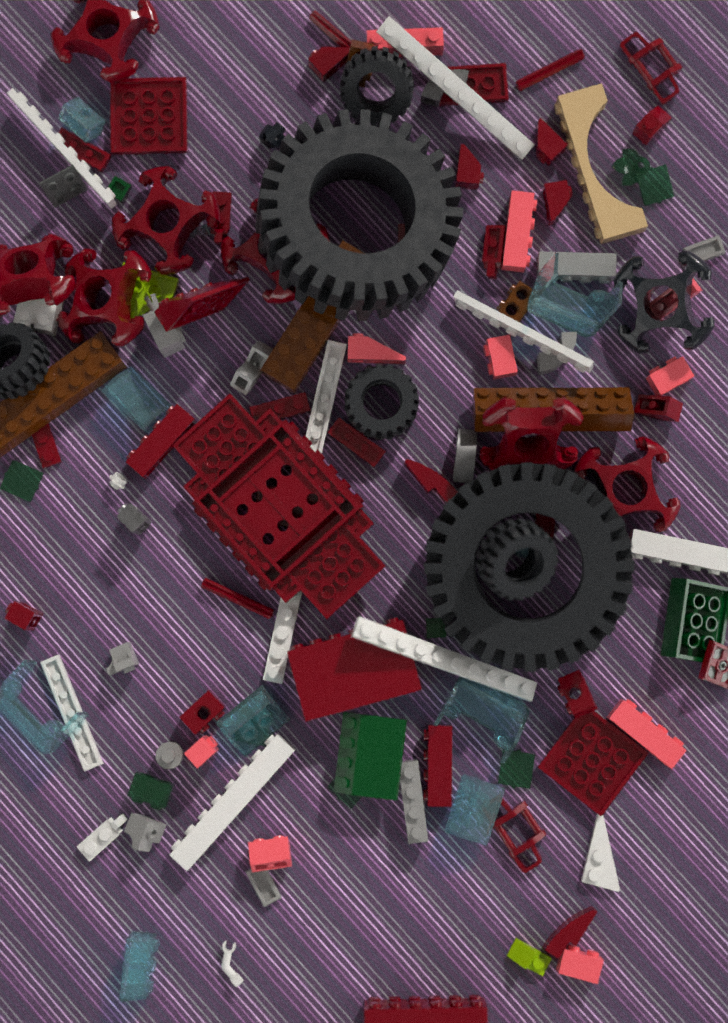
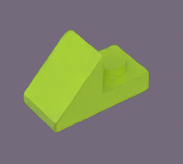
(528, 957)

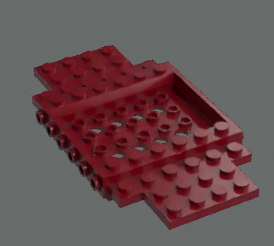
(317, 551)

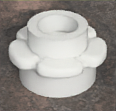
(117, 481)

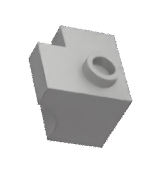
(122, 659)
(144, 831)

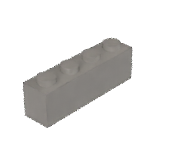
(582, 266)
(413, 802)

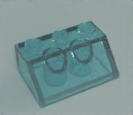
(137, 398)
(252, 721)
(474, 809)
(138, 966)

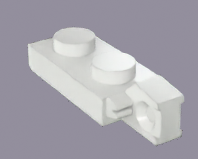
(101, 837)

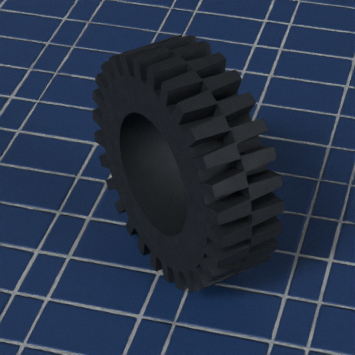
(368, 155)
(545, 639)

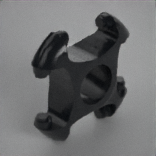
(683, 316)

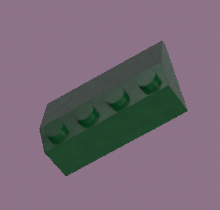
(693, 617)
(370, 756)

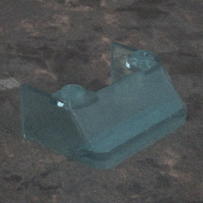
(568, 307)
(489, 708)
(44, 737)

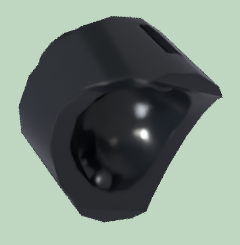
(273, 134)

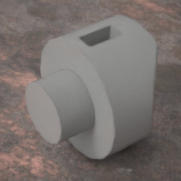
(169, 755)

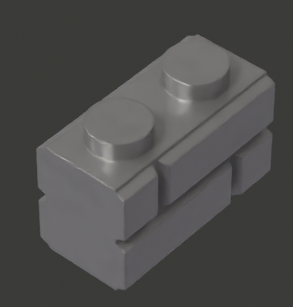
(133, 518)

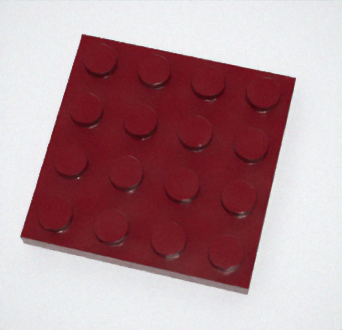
(149, 116)
(593, 760)

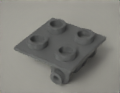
(63, 186)

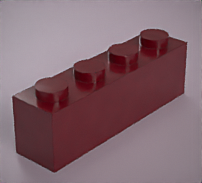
(160, 441)
(438, 766)

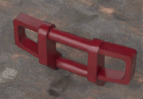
(669, 73)
(514, 850)

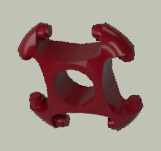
(111, 49)
(157, 201)
(250, 253)
(29, 273)
(117, 309)
(524, 420)
(642, 471)

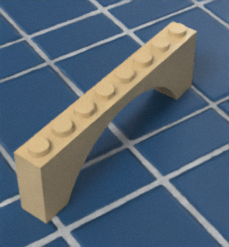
(610, 216)

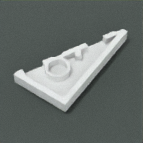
(599, 863)

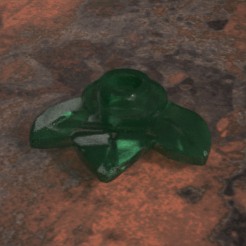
(629, 166)

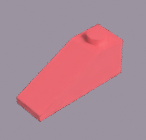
(668, 301)
(366, 350)

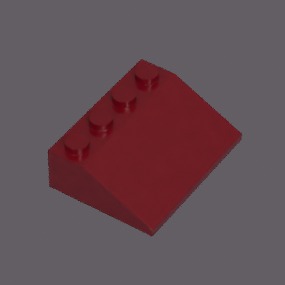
(198, 303)

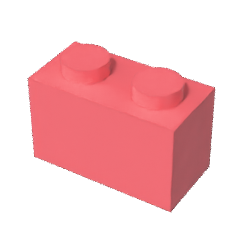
(501, 357)
(670, 376)
(202, 750)
(269, 854)
(580, 964)

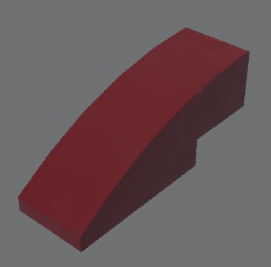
(431, 480)
(569, 931)

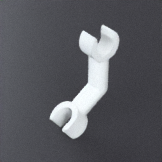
(234, 977)

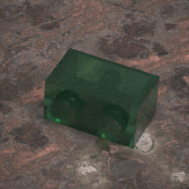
(150, 790)

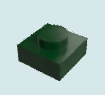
(119, 188)
(435, 628)

